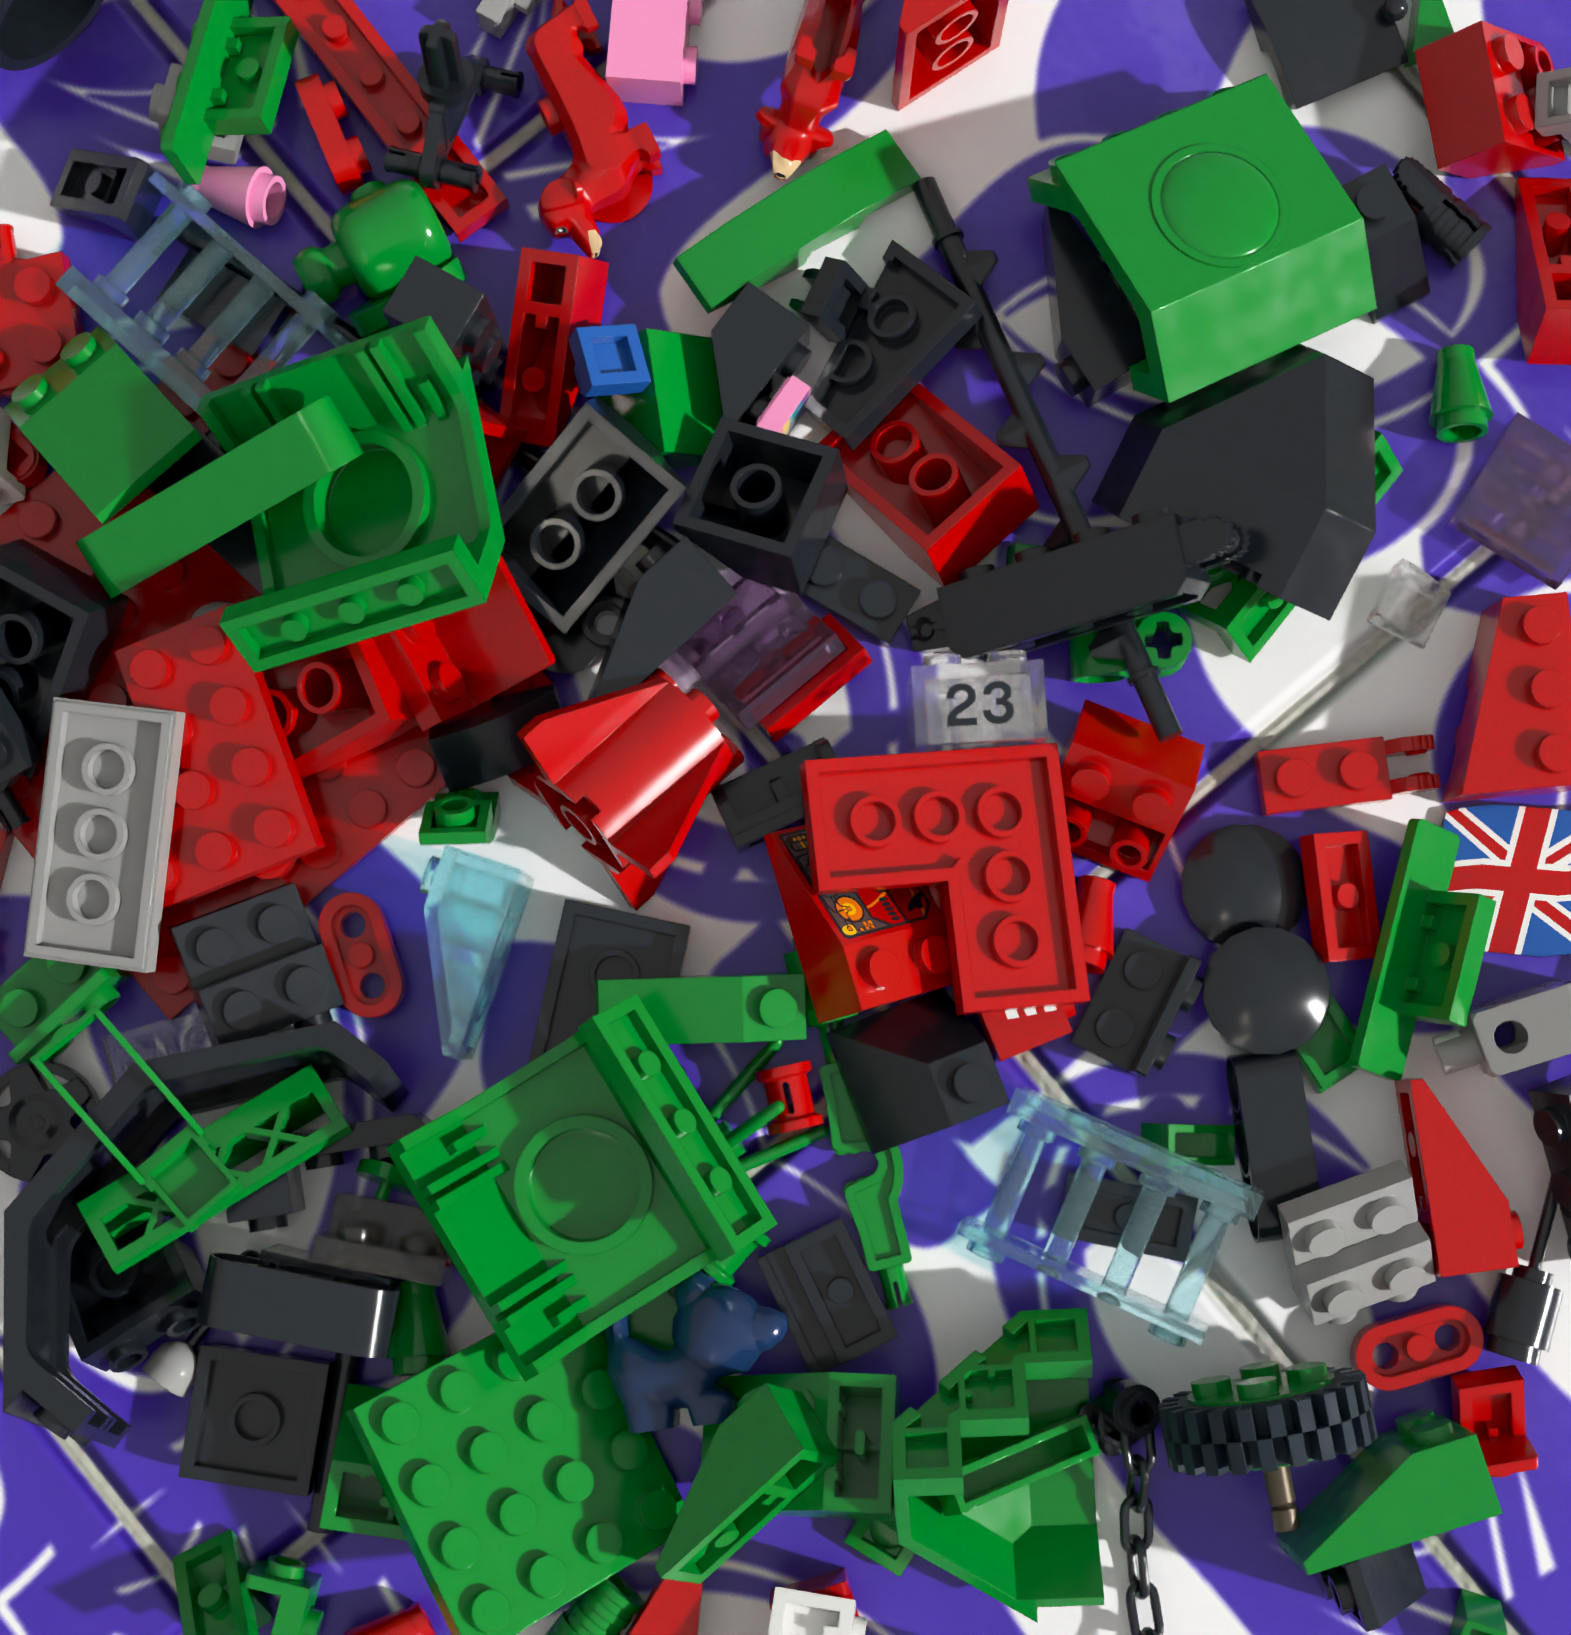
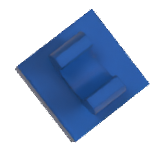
(609, 360)

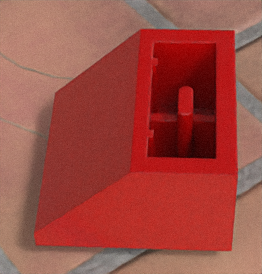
(1483, 102)
(1125, 789)

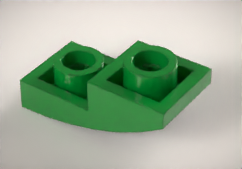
(460, 818)

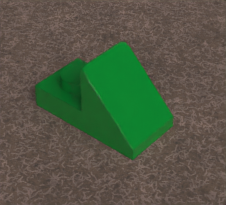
(213, 1592)

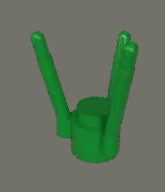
(760, 1119)

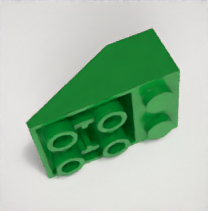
(858, 1420)

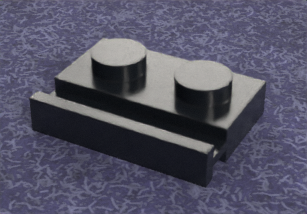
(827, 1297)

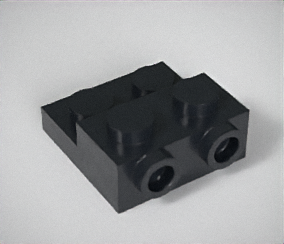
(256, 967)
(123, 1313)

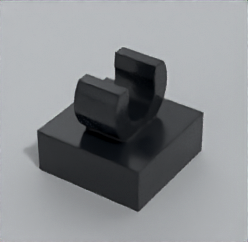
(832, 299)

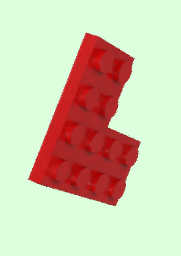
(237, 780)
(982, 829)

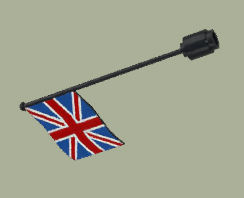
(1525, 866)

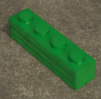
(1022, 1463)

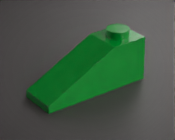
(716, 1006)
(748, 1476)

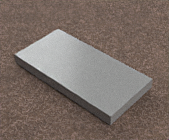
(104, 834)

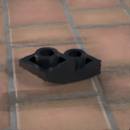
(218, 296)
(487, 744)

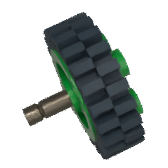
(1268, 1425)

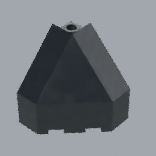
(1272, 450)

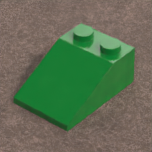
(101, 423)
(1394, 1493)

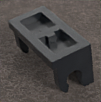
(767, 797)

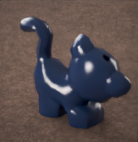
(715, 1336)

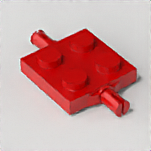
(34, 313)

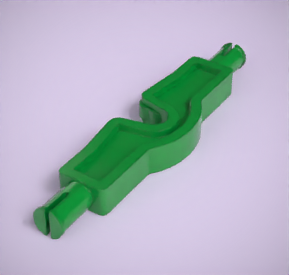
(870, 1197)

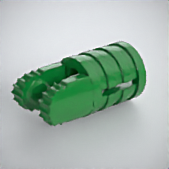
(601, 1610)

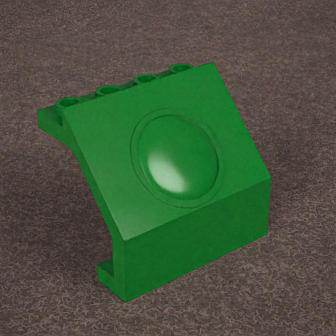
(1218, 234)
(387, 535)
(581, 1187)

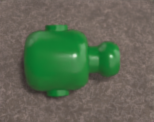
(375, 242)

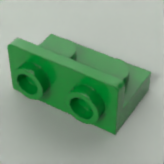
(50, 995)

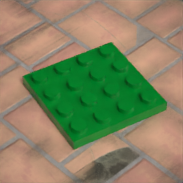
(515, 1484)

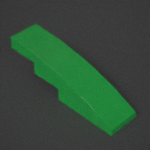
(796, 220)

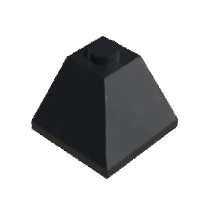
(915, 1070)

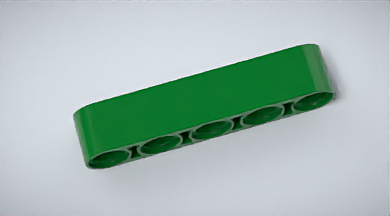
(220, 496)

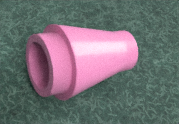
(245, 193)

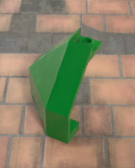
(1039, 1539)

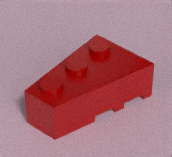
(1516, 703)

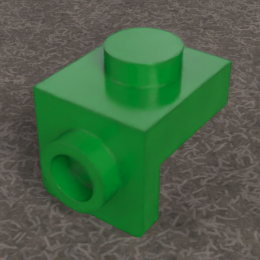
(298, 1593)

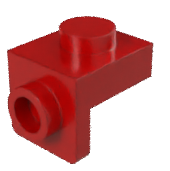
(1494, 1408)

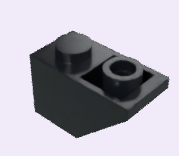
(754, 350)
(1374, 1586)

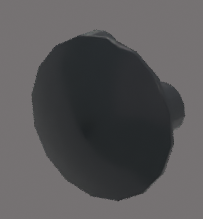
(1242, 882)
(1266, 990)

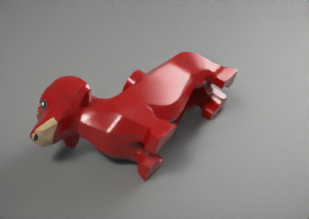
(811, 83)
(593, 124)

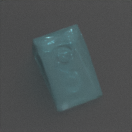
(470, 932)

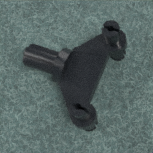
(449, 88)

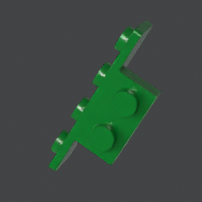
(227, 82)
(1424, 953)

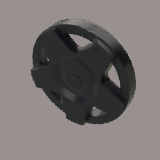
(38, 1116)

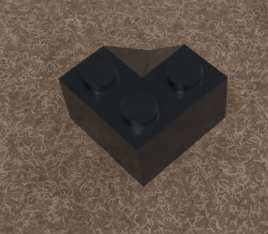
(763, 503)

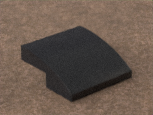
(1325, 44)

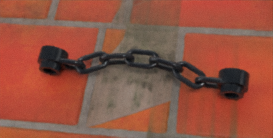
(1117, 1413)

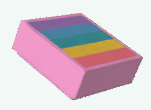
(785, 407)

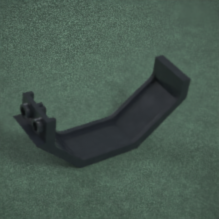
(136, 1117)

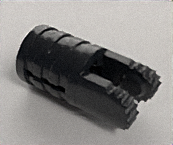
(1441, 217)

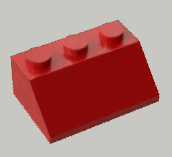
(942, 40)

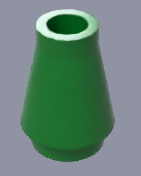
(1459, 398)
(417, 1331)

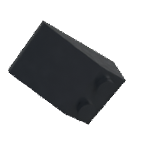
(52, 634)

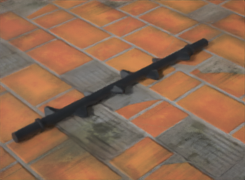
(1028, 431)

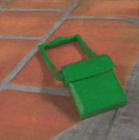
(184, 1169)

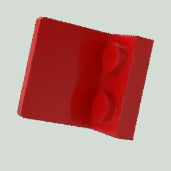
(466, 655)

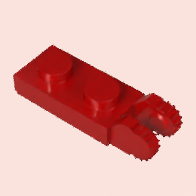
(1338, 774)

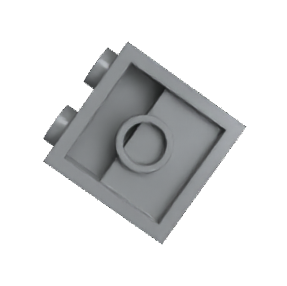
(1356, 1244)

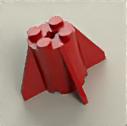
(629, 775)

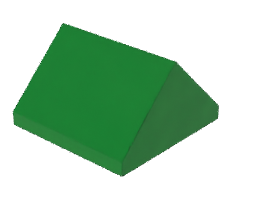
(682, 399)

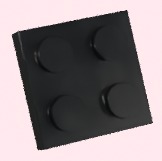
(256, 1419)

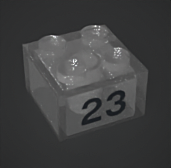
(976, 702)

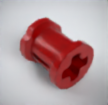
(804, 1111)

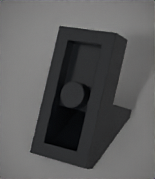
(108, 191)

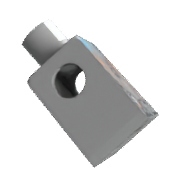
(1540, 1031)

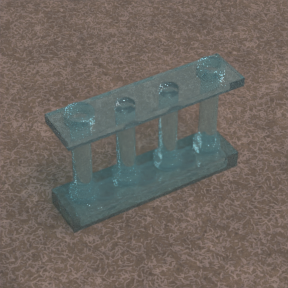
(147, 332)
(1161, 1176)

